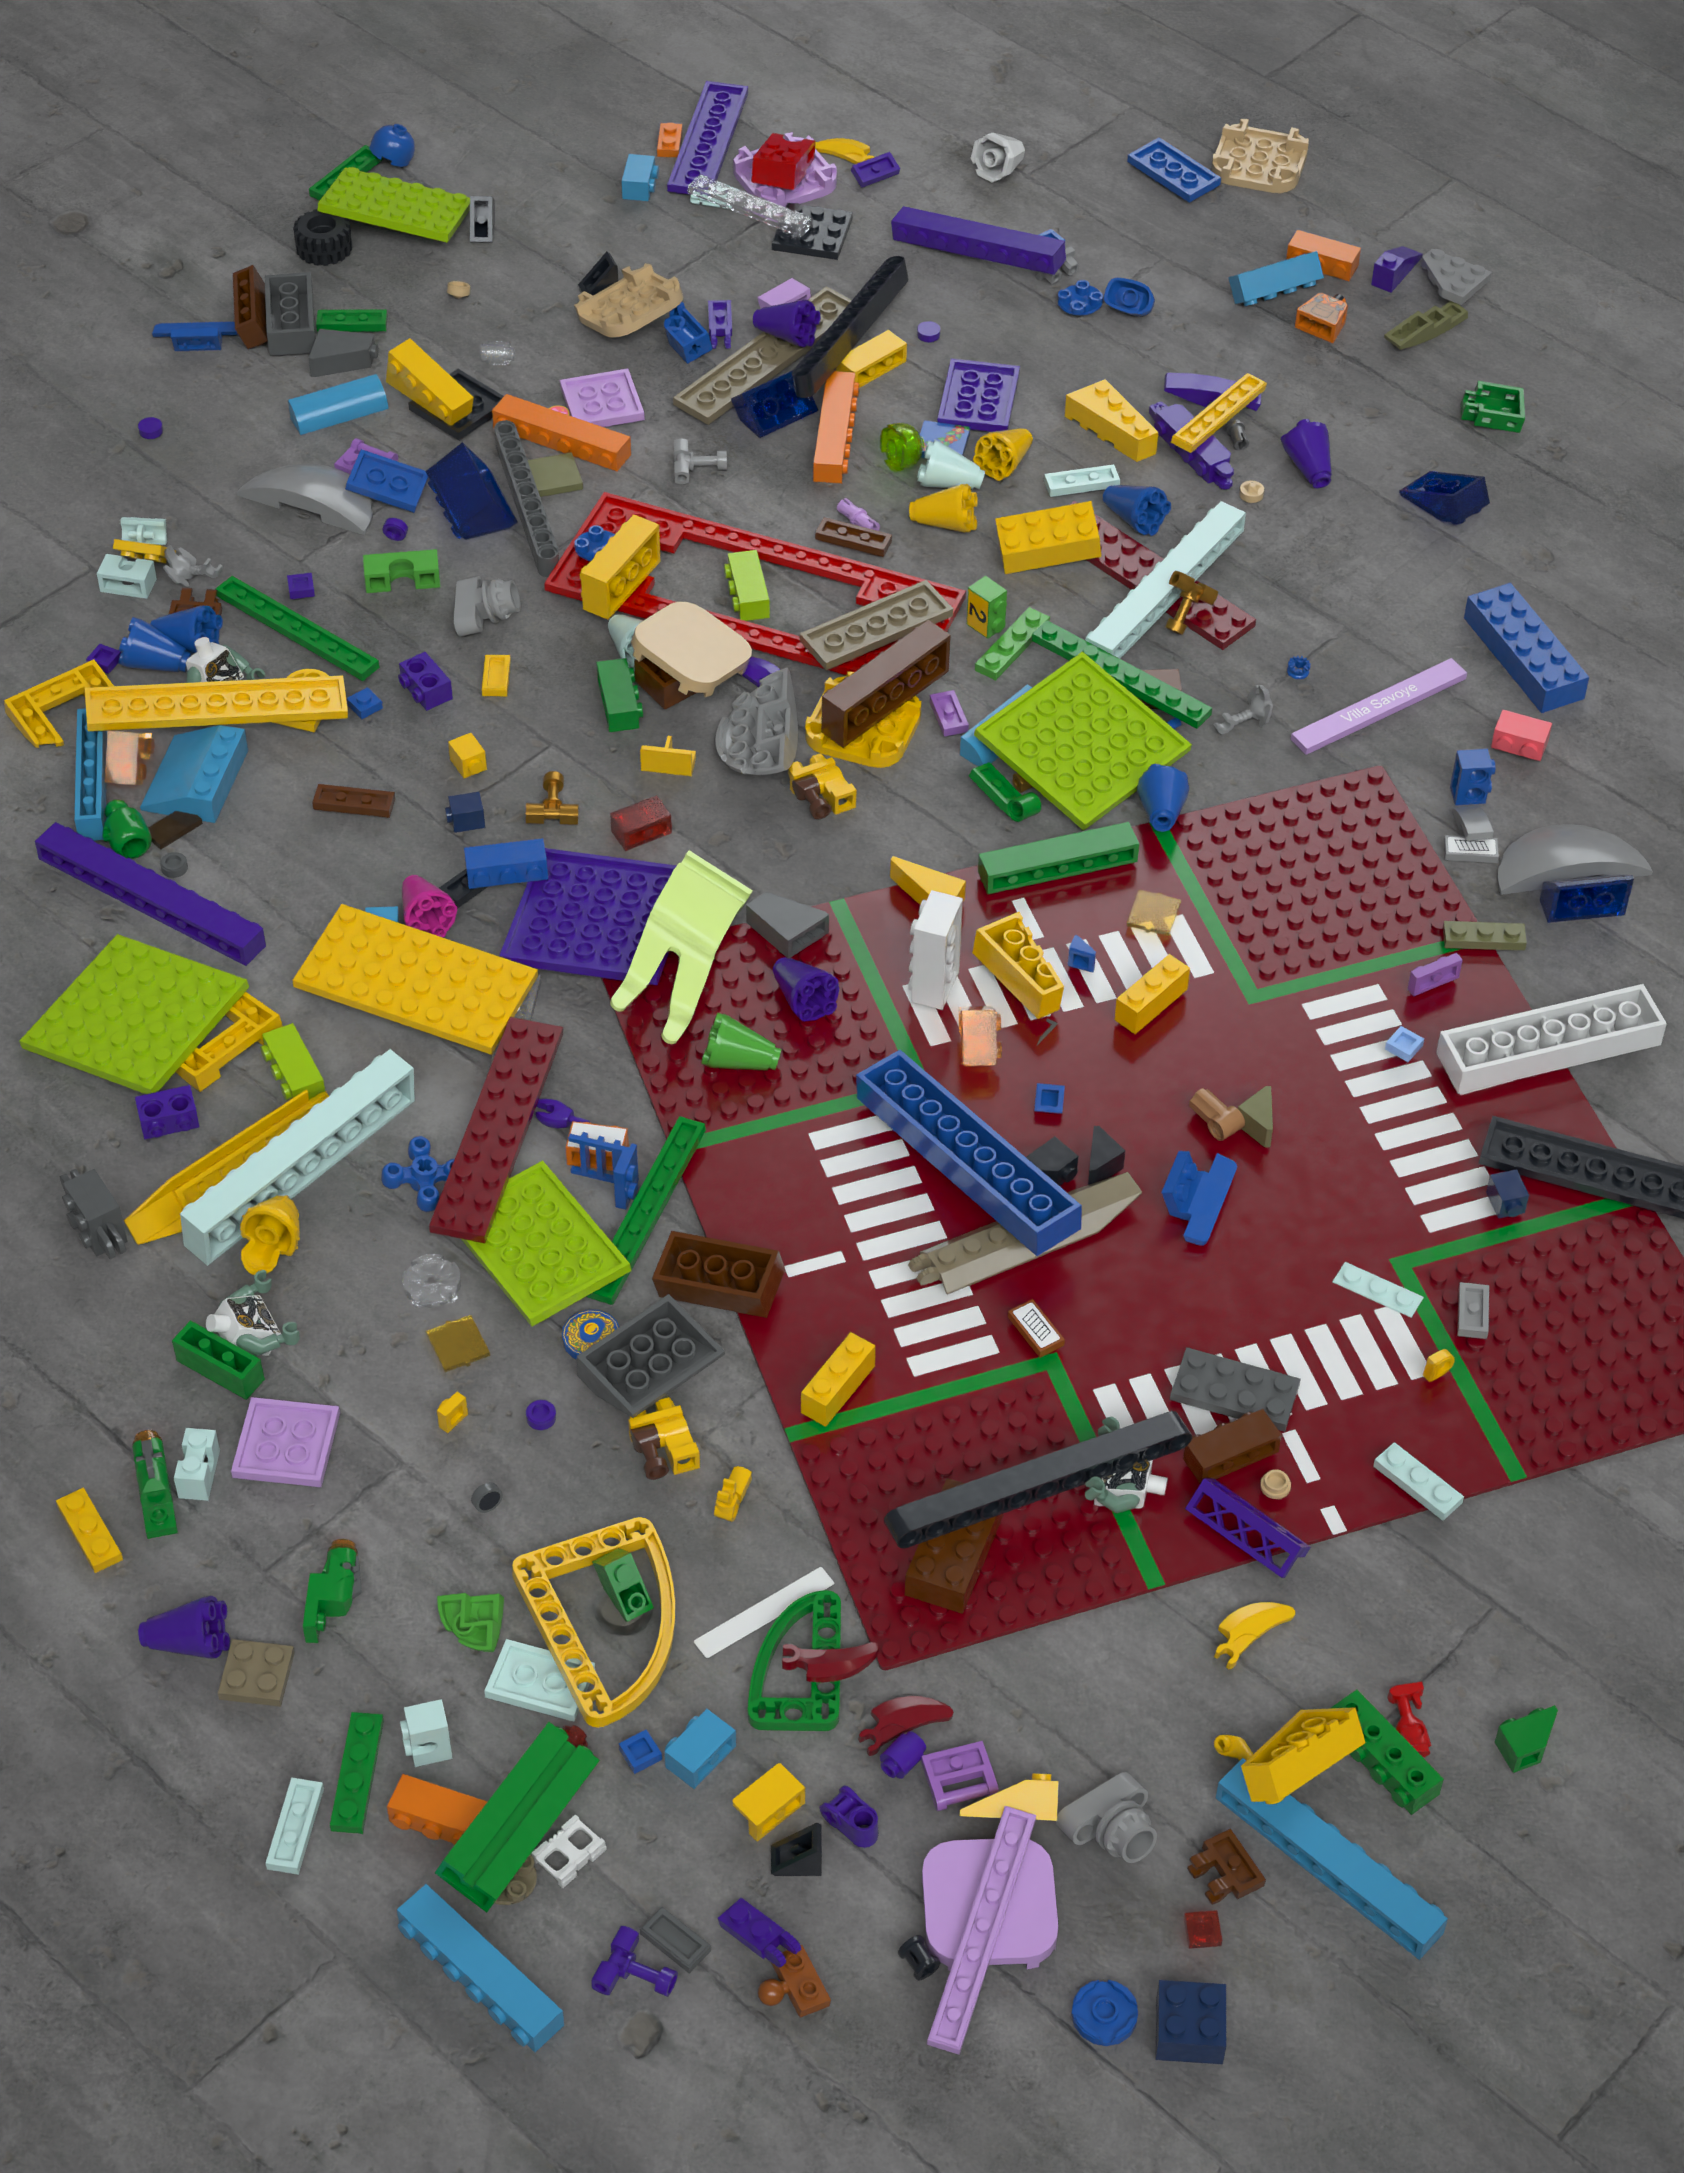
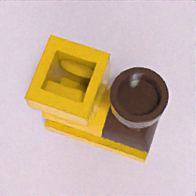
(821, 778)
(668, 1430)

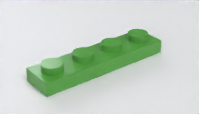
(1010, 644)

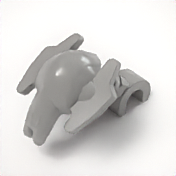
(184, 566)
(1259, 708)

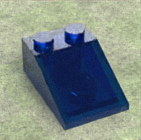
(1448, 495)

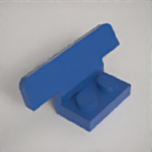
(195, 336)
(1197, 1194)

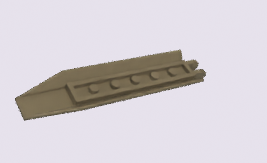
(995, 1250)

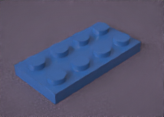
(1174, 169)

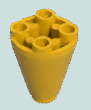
(1002, 451)
(947, 509)

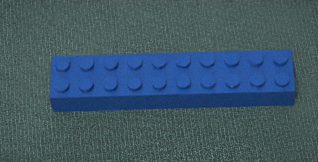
(969, 1152)

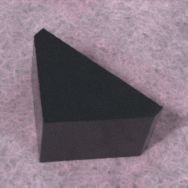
(600, 276)
(1106, 1156)
(798, 1853)

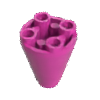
(427, 906)

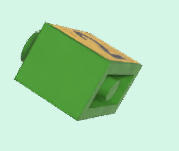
(986, 607)

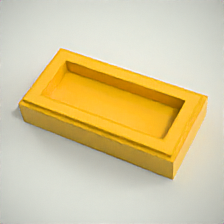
(496, 675)

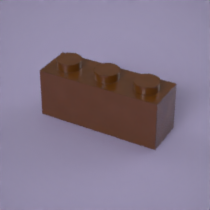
(1232, 1446)

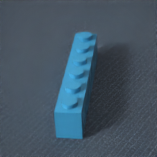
(90, 779)
(480, 1968)

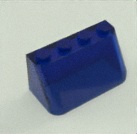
(469, 494)

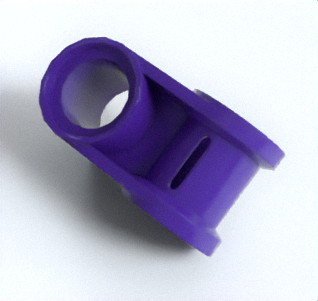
(849, 1812)

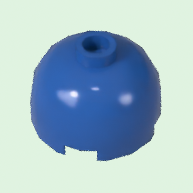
(394, 144)

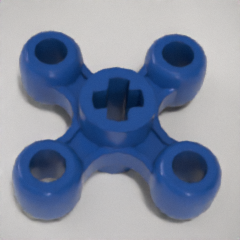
(421, 1174)

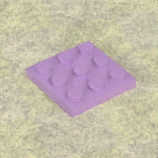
(603, 398)
(285, 1442)

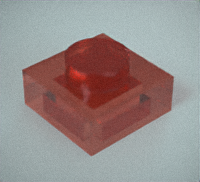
(1203, 1929)

